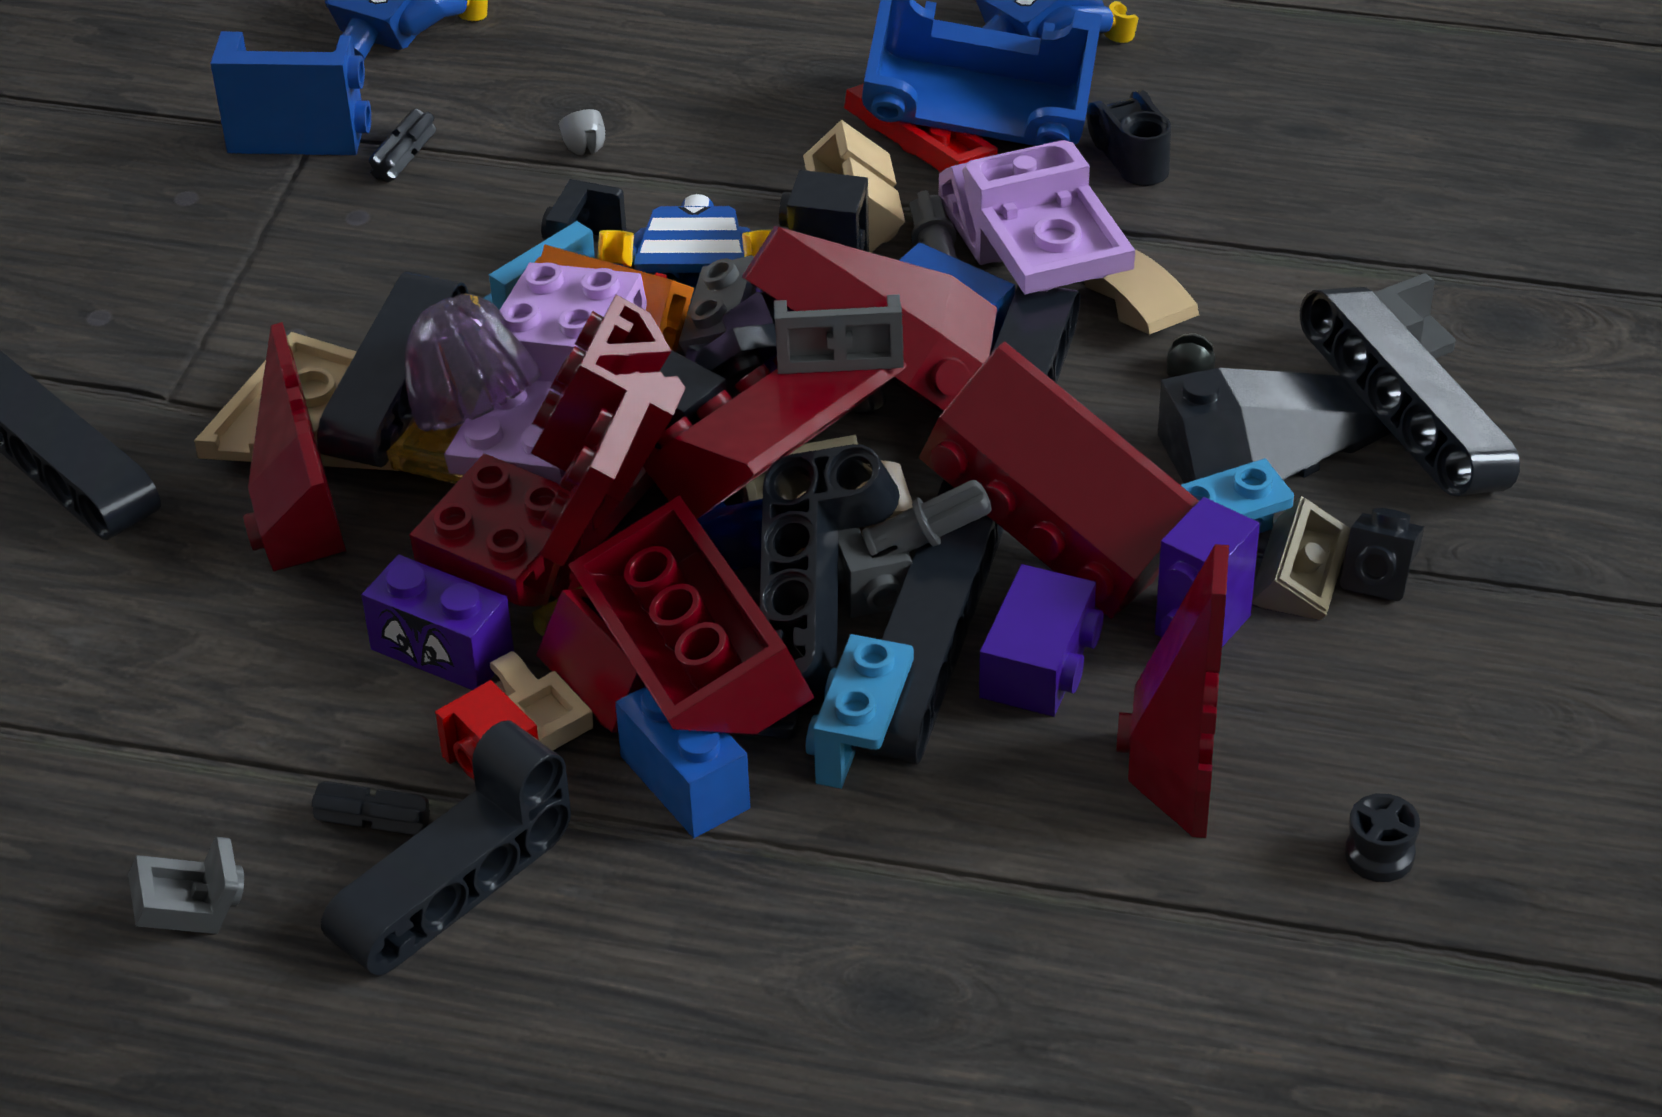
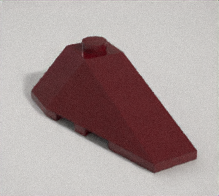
(942, 319)
(287, 476)
(1177, 704)

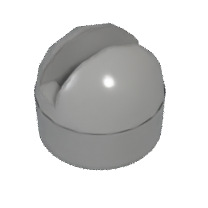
(583, 130)

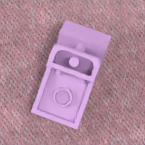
(1035, 216)
(546, 317)

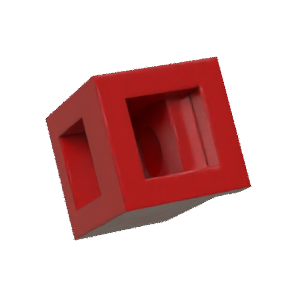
(470, 716)

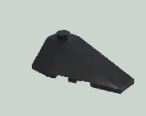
(1246, 415)

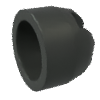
(1189, 355)

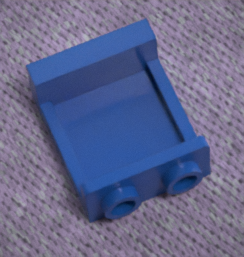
(290, 99)

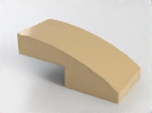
(1146, 296)

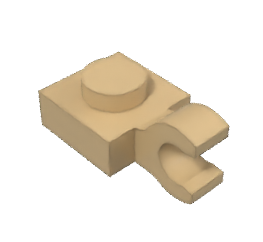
(546, 701)

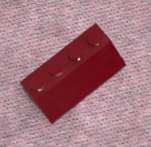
(753, 430)
(1058, 478)
(690, 626)

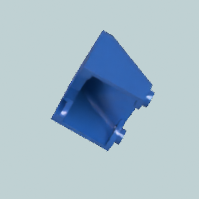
(980, 76)

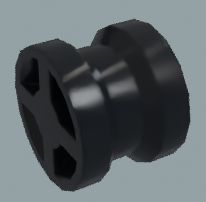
(1382, 837)

